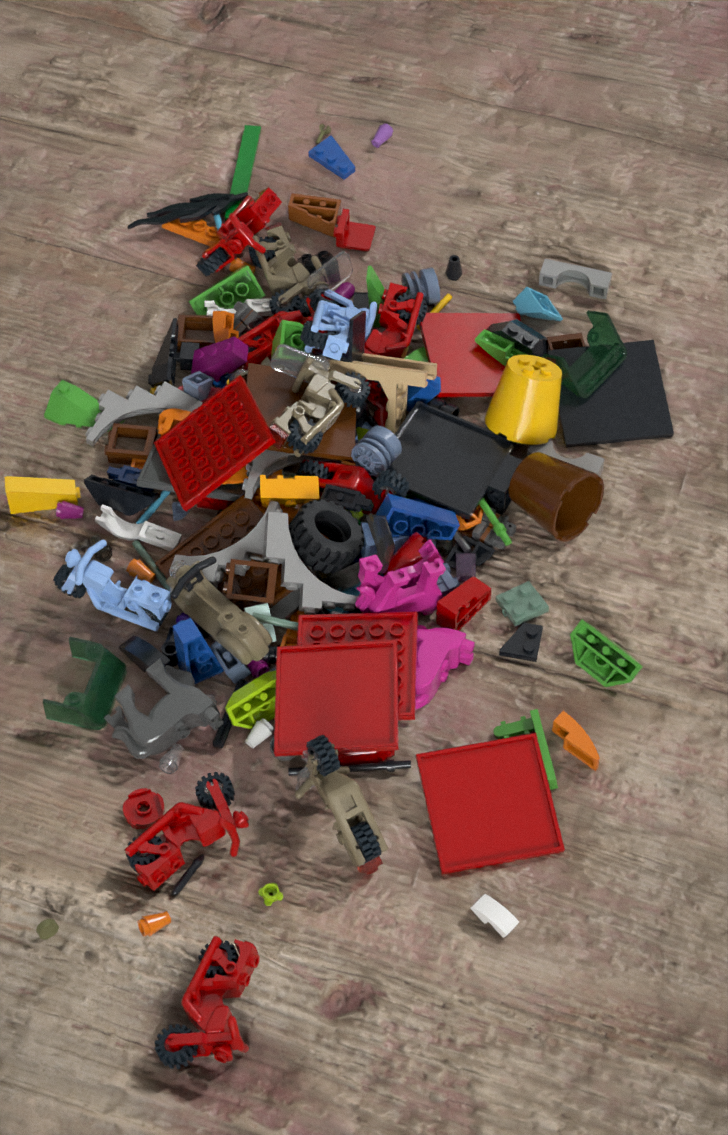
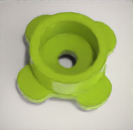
(270, 888)

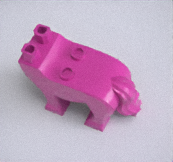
(401, 590)
(436, 654)

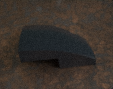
(481, 551)

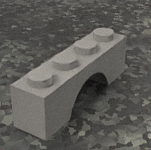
(556, 273)
(588, 461)

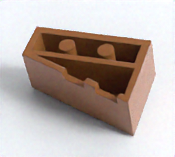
(315, 212)

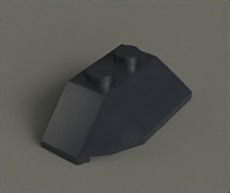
(524, 337)
(118, 495)

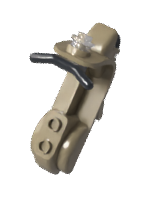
(215, 613)

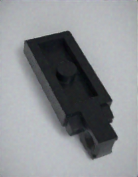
(348, 498)

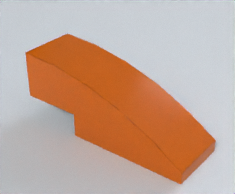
(223, 326)
(576, 740)

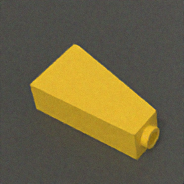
(39, 494)

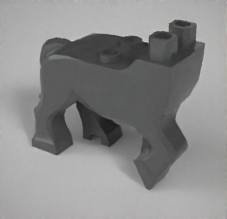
(169, 719)

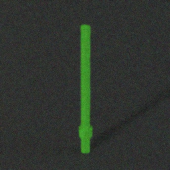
(498, 527)

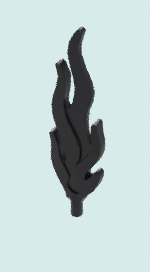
(191, 211)

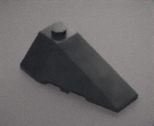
(165, 363)

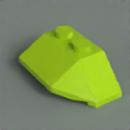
(253, 701)

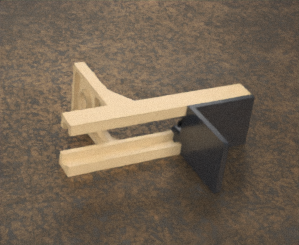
(391, 372)

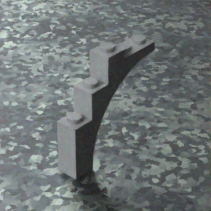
(139, 402)
(267, 464)
(246, 549)
(294, 574)

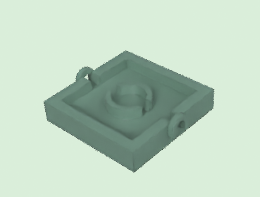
(522, 603)

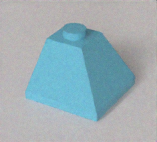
(536, 305)

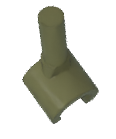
(323, 132)

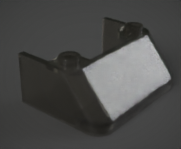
(348, 577)

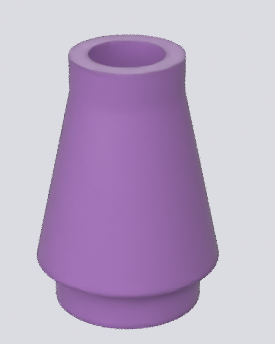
(383, 134)

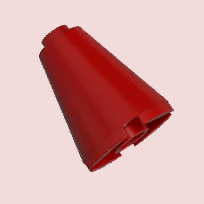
(407, 554)

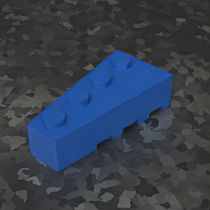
(410, 516)
(194, 652)

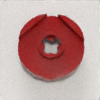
(133, 804)

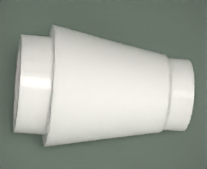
(260, 732)

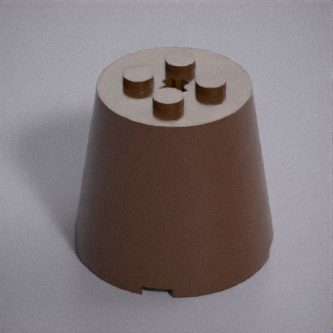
(556, 494)

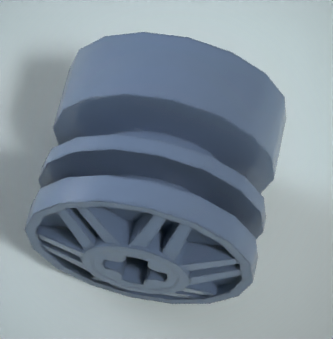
(426, 283)
(376, 450)

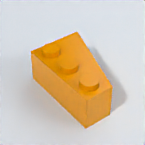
(289, 490)

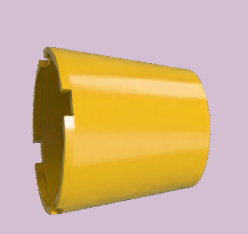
(526, 400)

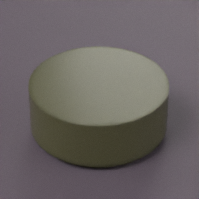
(47, 929)

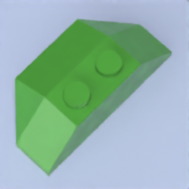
(602, 656)

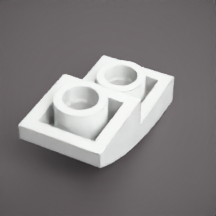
(493, 912)

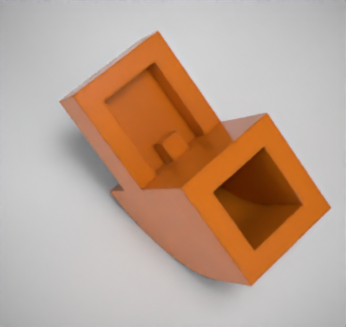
(170, 418)

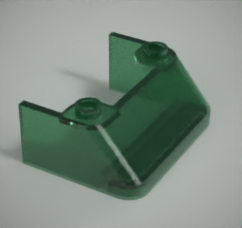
(597, 362)
(98, 699)

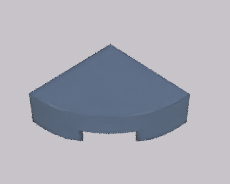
(178, 512)

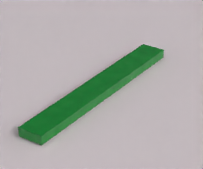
(245, 163)

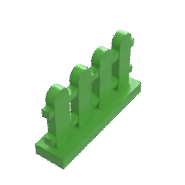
(526, 726)

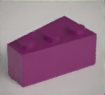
(220, 358)

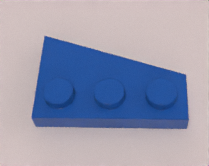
(332, 157)

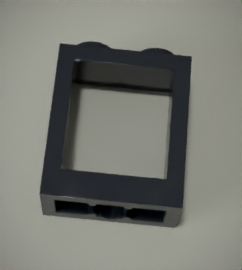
(498, 488)

